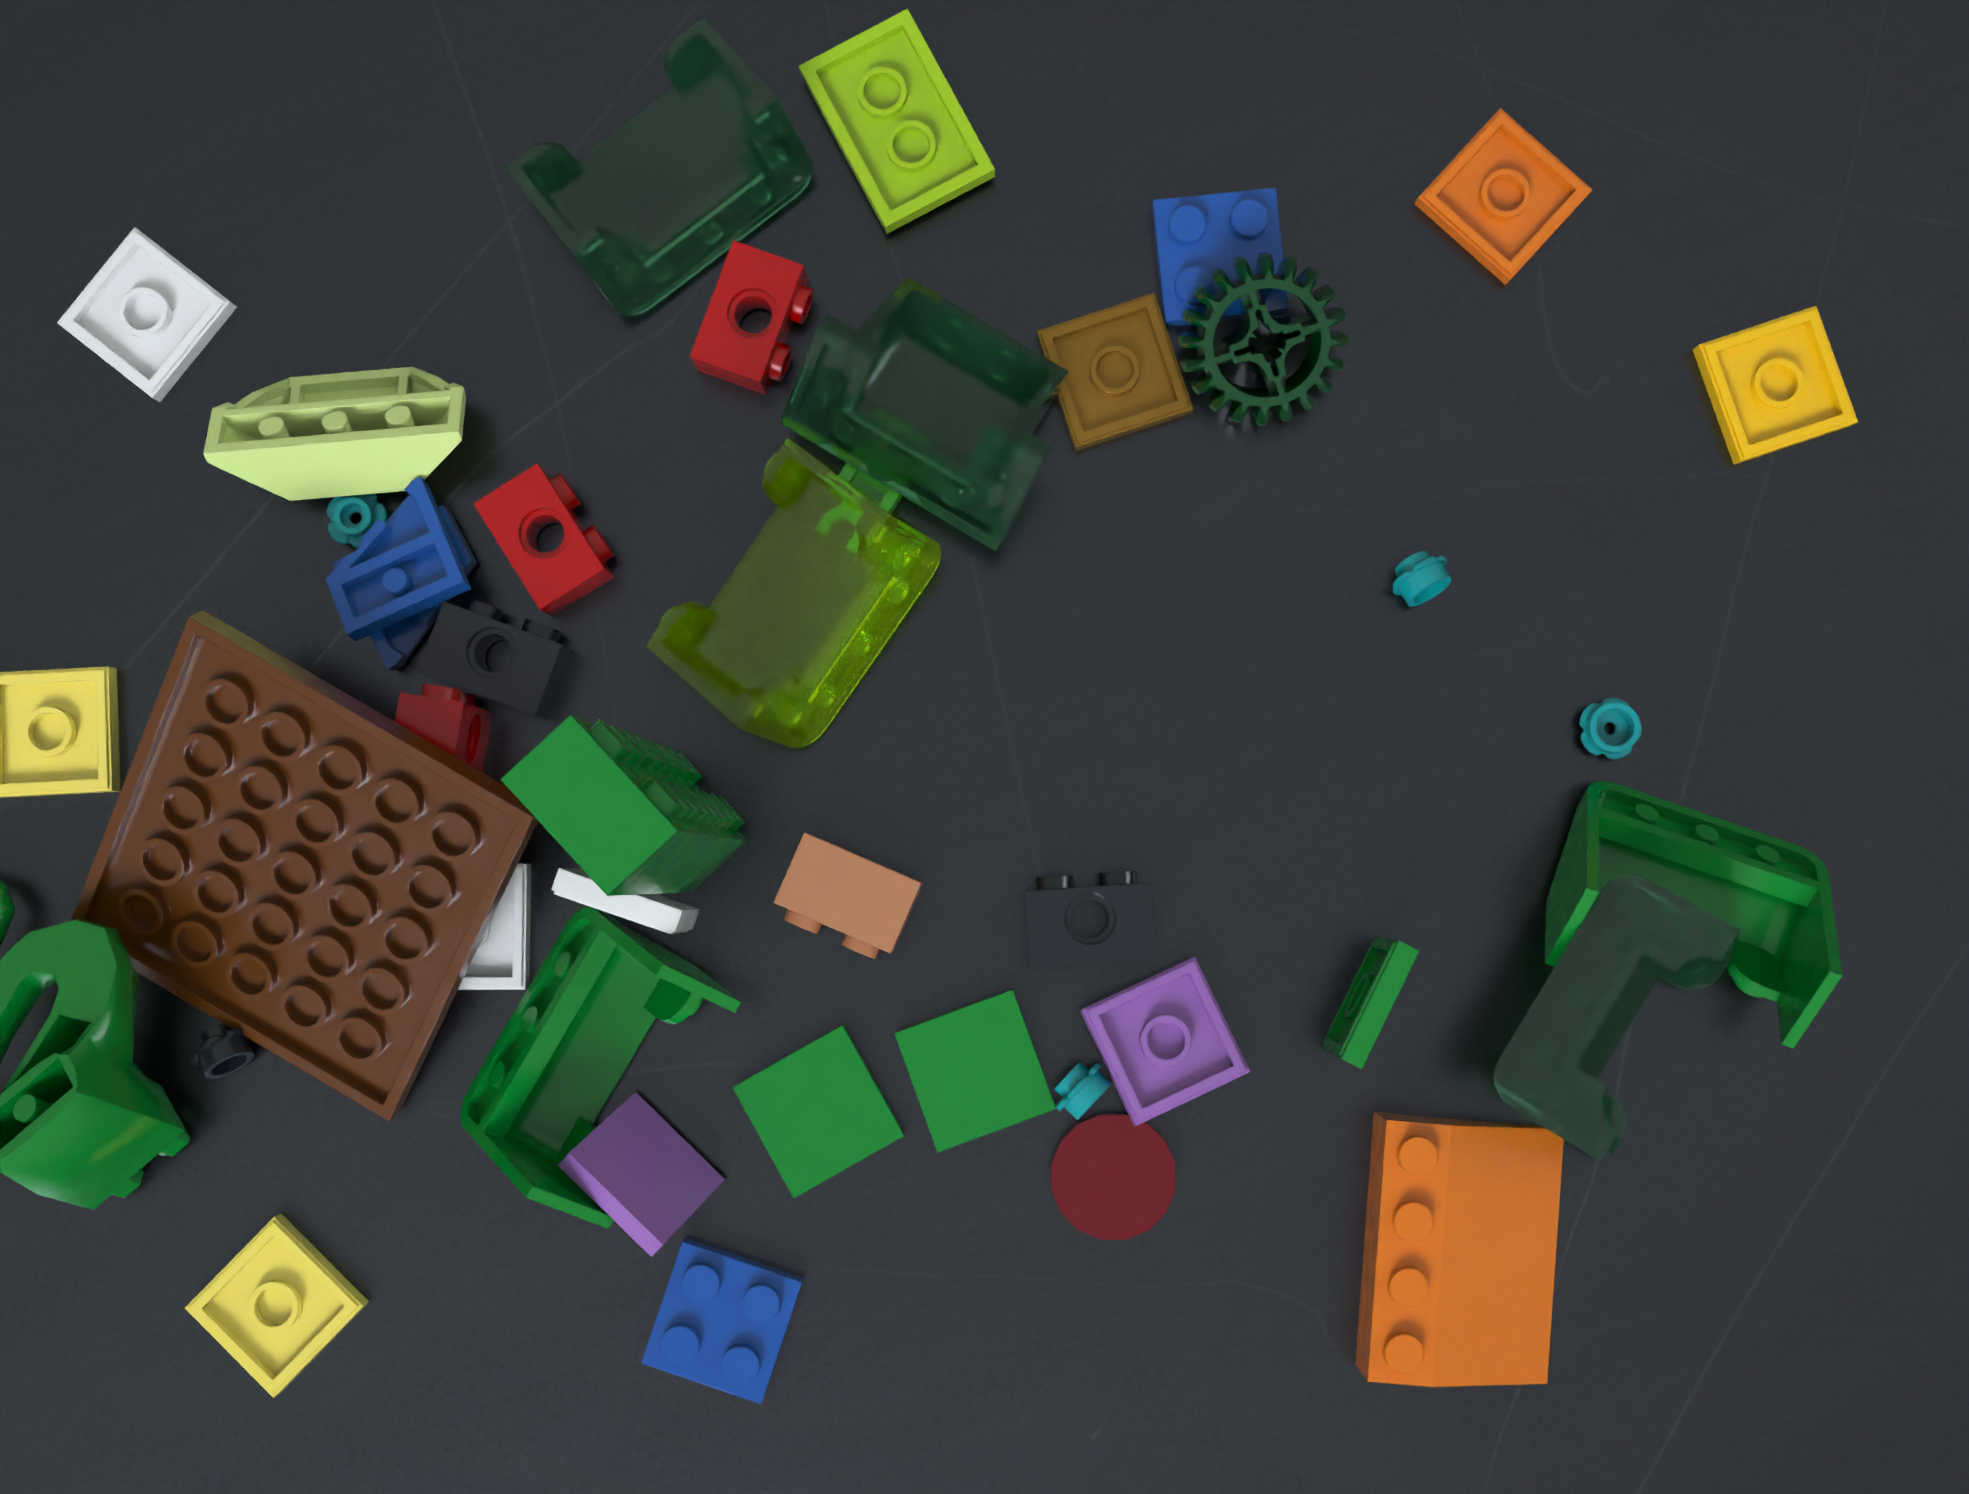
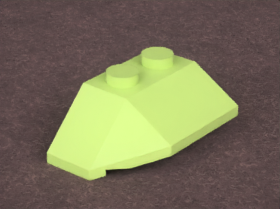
(339, 432)

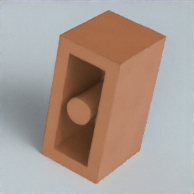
(848, 895)

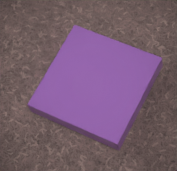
(1164, 1041)
(641, 1173)

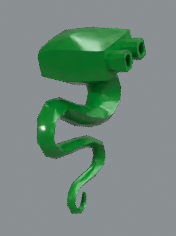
(78, 1106)

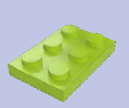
(897, 121)

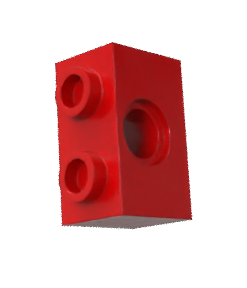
(746, 283)
(515, 518)
(448, 721)

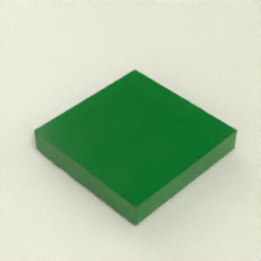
(1369, 1000)
(975, 1070)
(818, 1111)

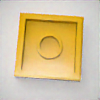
(1774, 385)

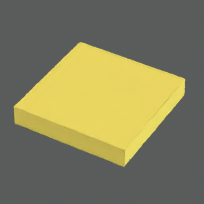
(59, 732)
(276, 1305)

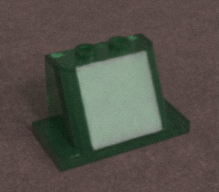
(930, 407)

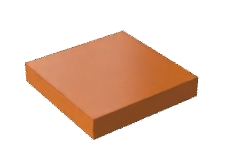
(1503, 196)

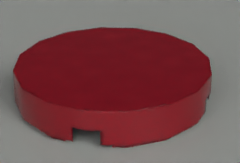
(1112, 1176)

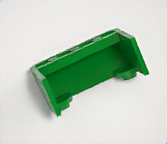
(1742, 876)
(571, 1049)

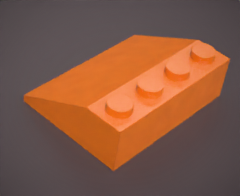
(1458, 1252)

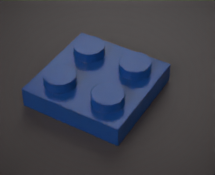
(1208, 233)
(722, 1320)

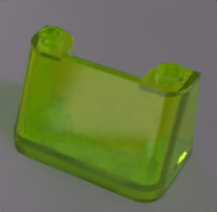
(802, 604)

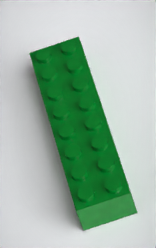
(626, 809)

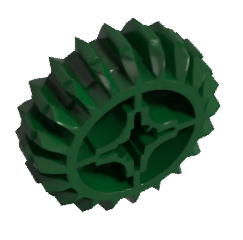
(1289, 333)

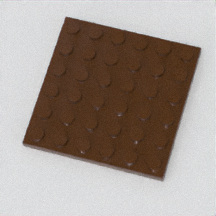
(302, 864)

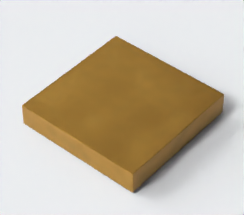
(1118, 372)

